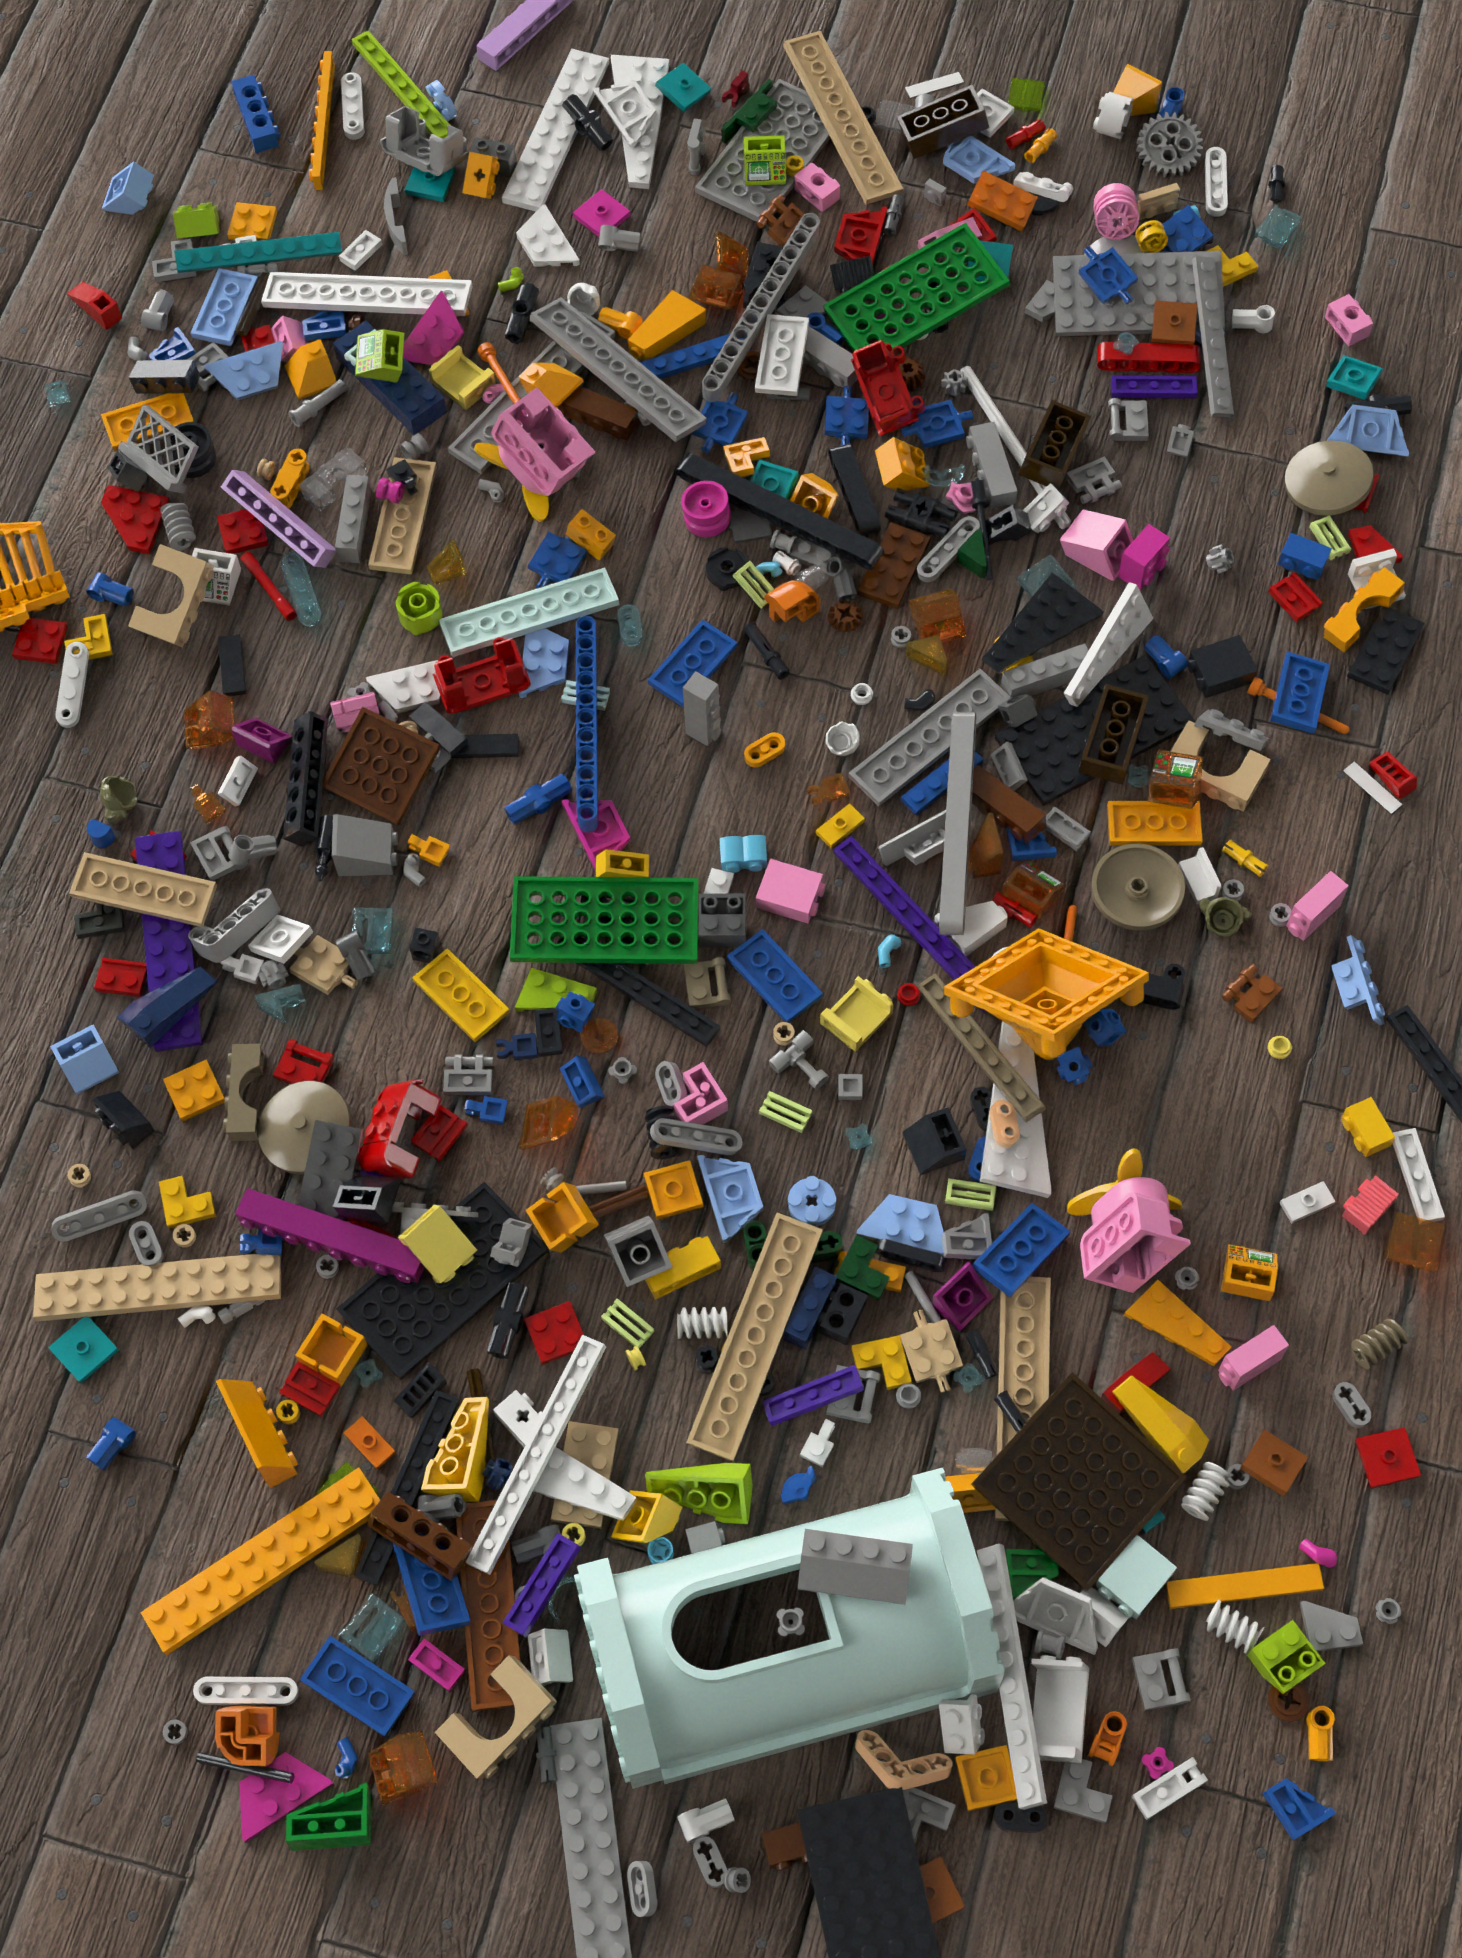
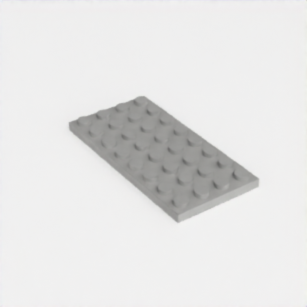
(803, 136)
(1159, 276)

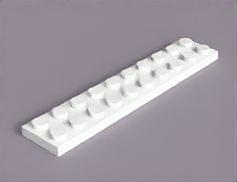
(553, 132)
(362, 293)

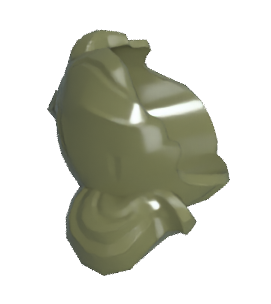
(118, 797)
(1227, 910)

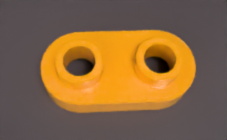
(763, 749)

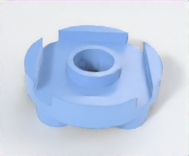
(442, 102)
(812, 1188)

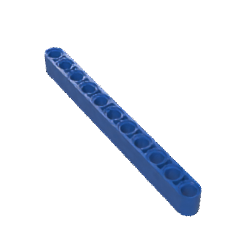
(589, 730)

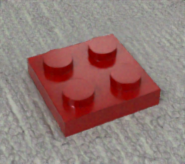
(241, 531)
(40, 641)
(554, 1332)

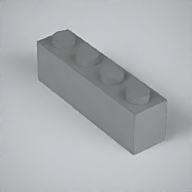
(829, 359)
(992, 464)
(353, 519)
(1044, 672)
(702, 709)

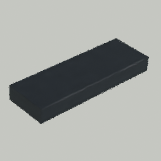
(232, 665)
(443, 732)
(489, 746)

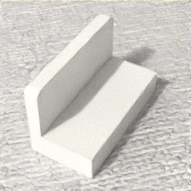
(1200, 877)
(1106, 1617)
(550, 1656)

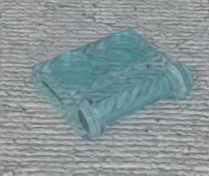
(379, 928)
(378, 1631)

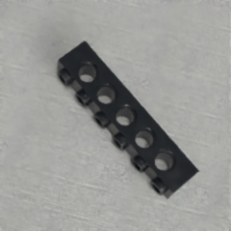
(305, 778)

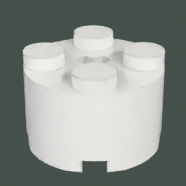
(1113, 115)

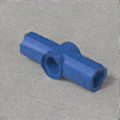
(538, 799)

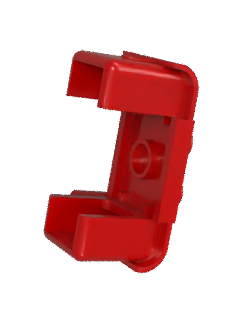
(885, 387)
(482, 680)
(388, 1117)

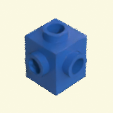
(574, 1011)
(1105, 1027)
(1066, 1061)

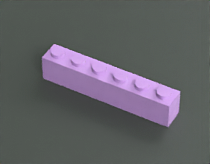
(517, 30)
(278, 518)

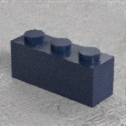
(809, 1308)

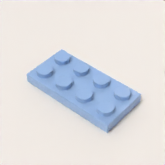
(224, 307)

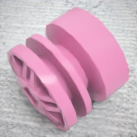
(1116, 211)

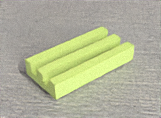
(1329, 540)
(746, 586)
(789, 1104)
(968, 1194)
(612, 1310)

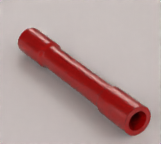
(281, 603)

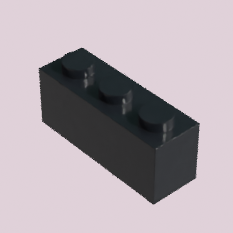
(164, 376)

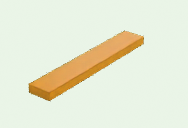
(1244, 1586)

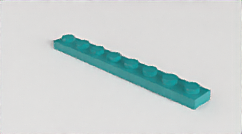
(258, 252)

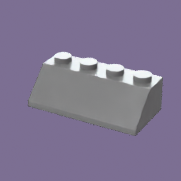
(855, 1566)

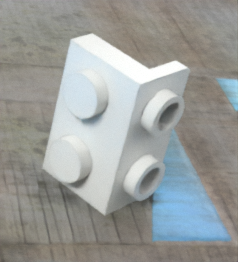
(1045, 508)
(961, 1725)

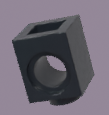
(424, 945)

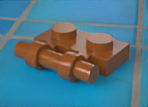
(783, 226)
(1256, 998)

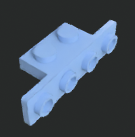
(1355, 982)

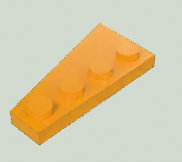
(1167, 1315)

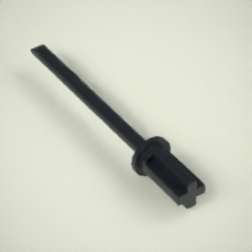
(980, 503)

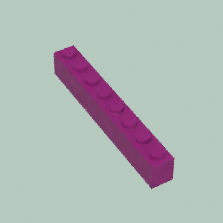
(329, 1235)

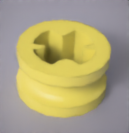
(635, 1358)
(574, 1526)

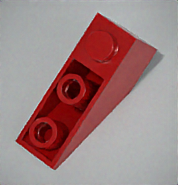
(96, 304)

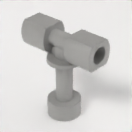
(795, 1056)

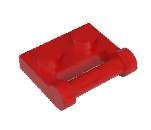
(294, 1071)

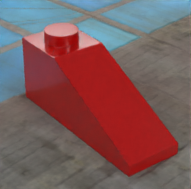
(1147, 1371)

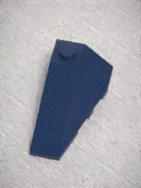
(162, 1008)

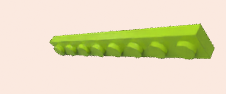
(400, 83)

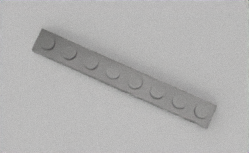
(1212, 336)

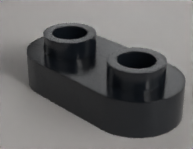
(1021, 1818)

